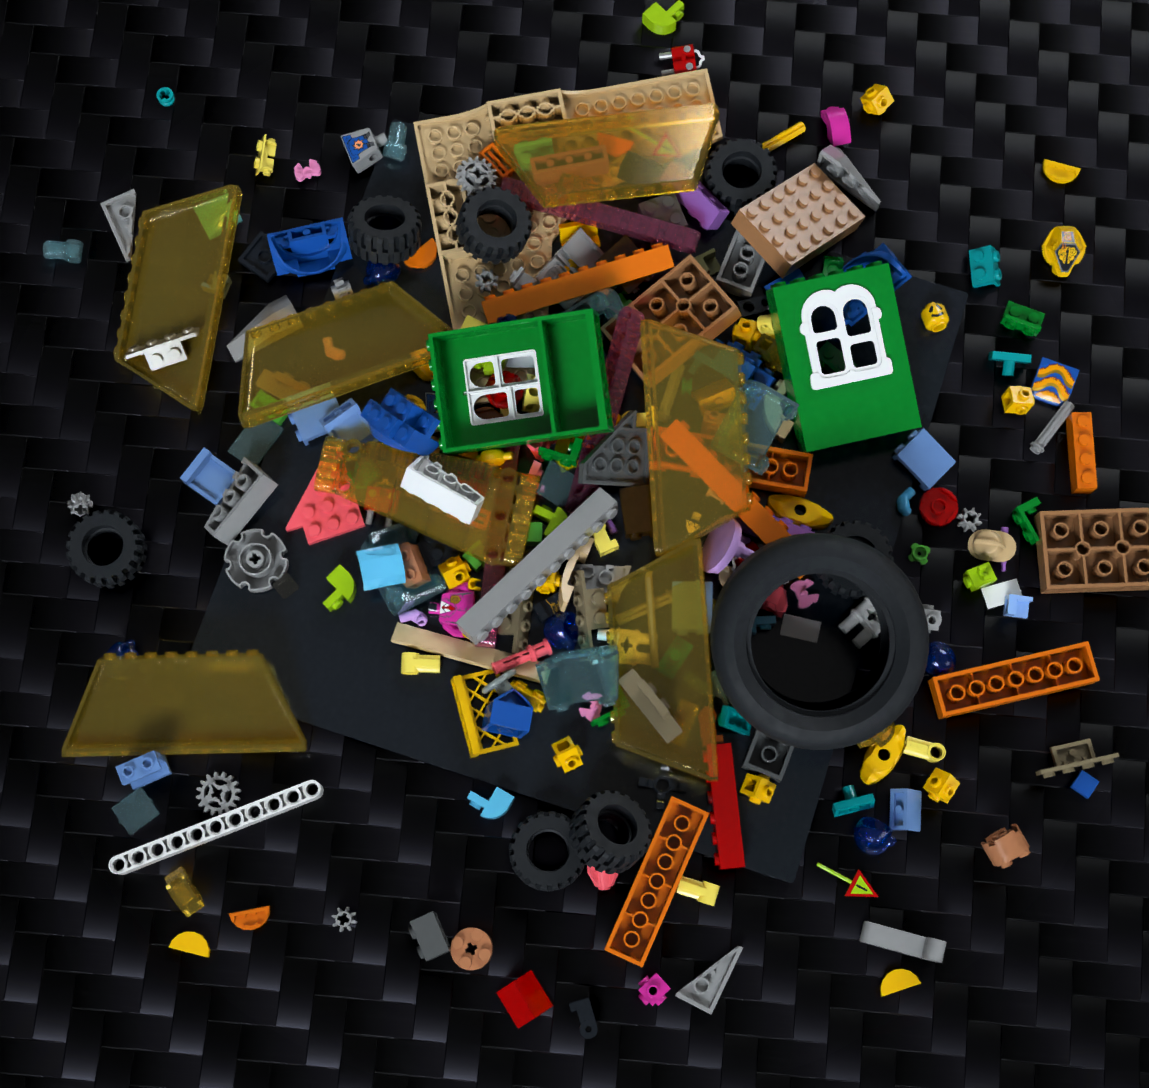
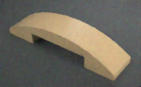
(566, 590)

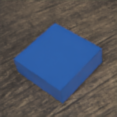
(1084, 784)

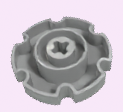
(243, 553)

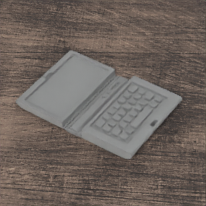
(580, 250)

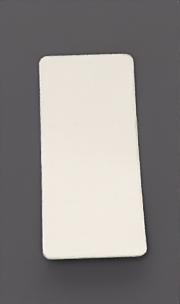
(521, 362)

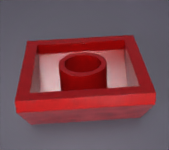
(524, 999)

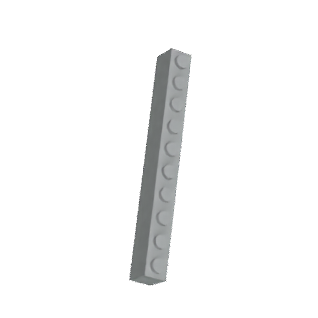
(537, 566)

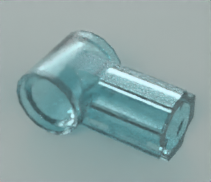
(395, 145)
(69, 251)

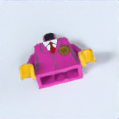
(454, 605)

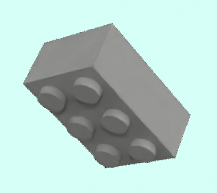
(740, 268)

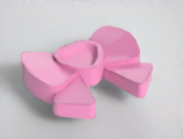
(313, 170)
(801, 593)
(593, 712)

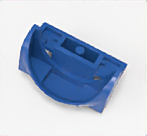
(310, 248)
(856, 309)
(753, 365)
(394, 423)

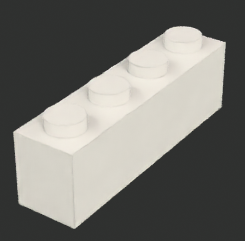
(442, 489)

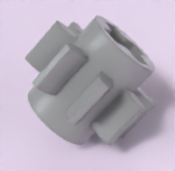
(484, 276)
(341, 288)
(80, 504)
(970, 515)
(347, 924)

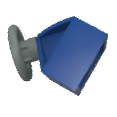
(509, 712)

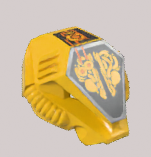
(1063, 249)

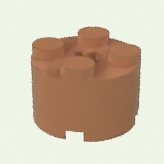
(1005, 846)
(460, 944)

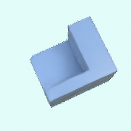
(1016, 606)

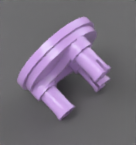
(724, 545)

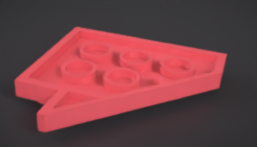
(325, 515)

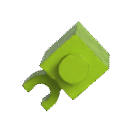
(979, 577)

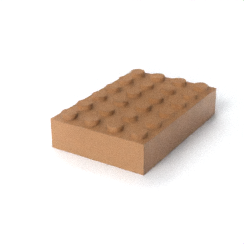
(797, 220)
(684, 300)
(1093, 550)

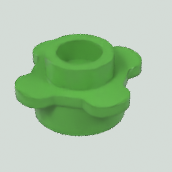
(924, 550)

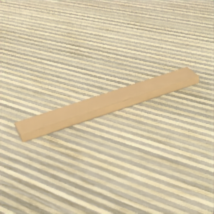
(458, 650)

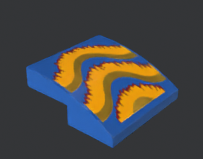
(1053, 382)

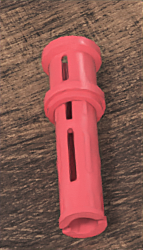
(530, 653)

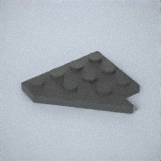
(618, 457)

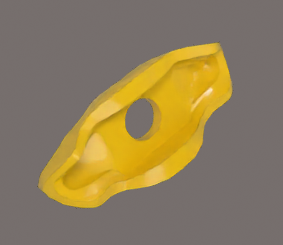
(815, 515)
(873, 767)

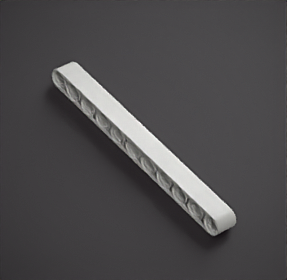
(206, 827)

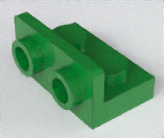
(1022, 319)
(831, 359)

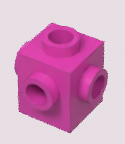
(661, 989)

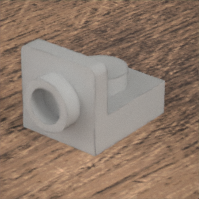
(520, 278)

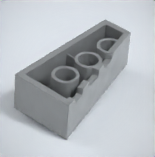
(240, 502)

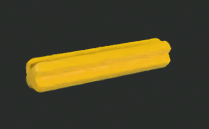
(784, 136)

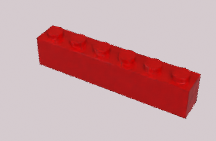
(725, 813)

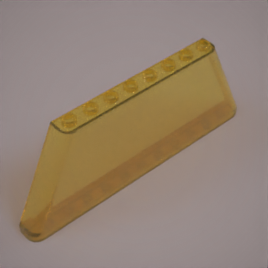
(611, 154)
(173, 255)
(332, 351)
(693, 434)
(663, 635)
(183, 706)

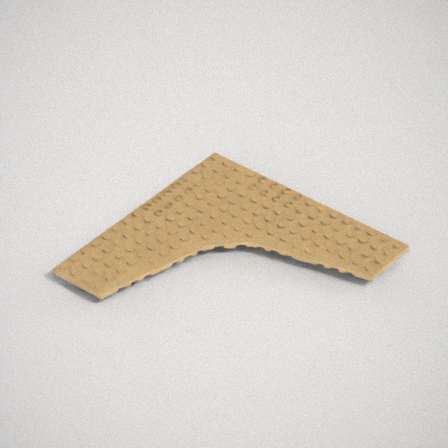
(454, 138)

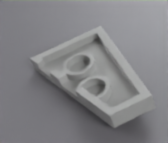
(601, 575)

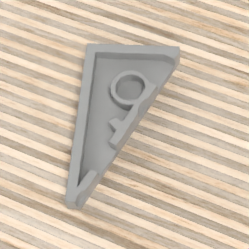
(121, 217)
(707, 987)

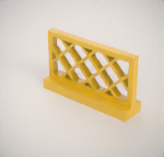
(467, 716)

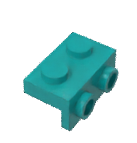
(985, 266)

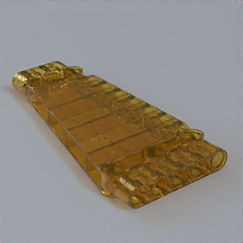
(375, 484)

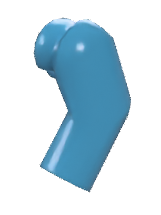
(903, 501)

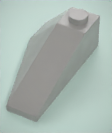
(844, 174)
(273, 311)

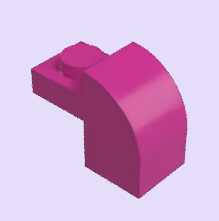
(837, 125)

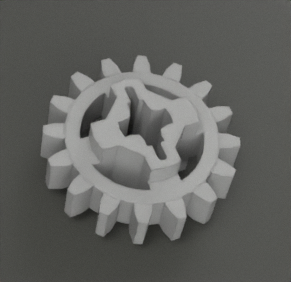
(475, 177)
(210, 798)

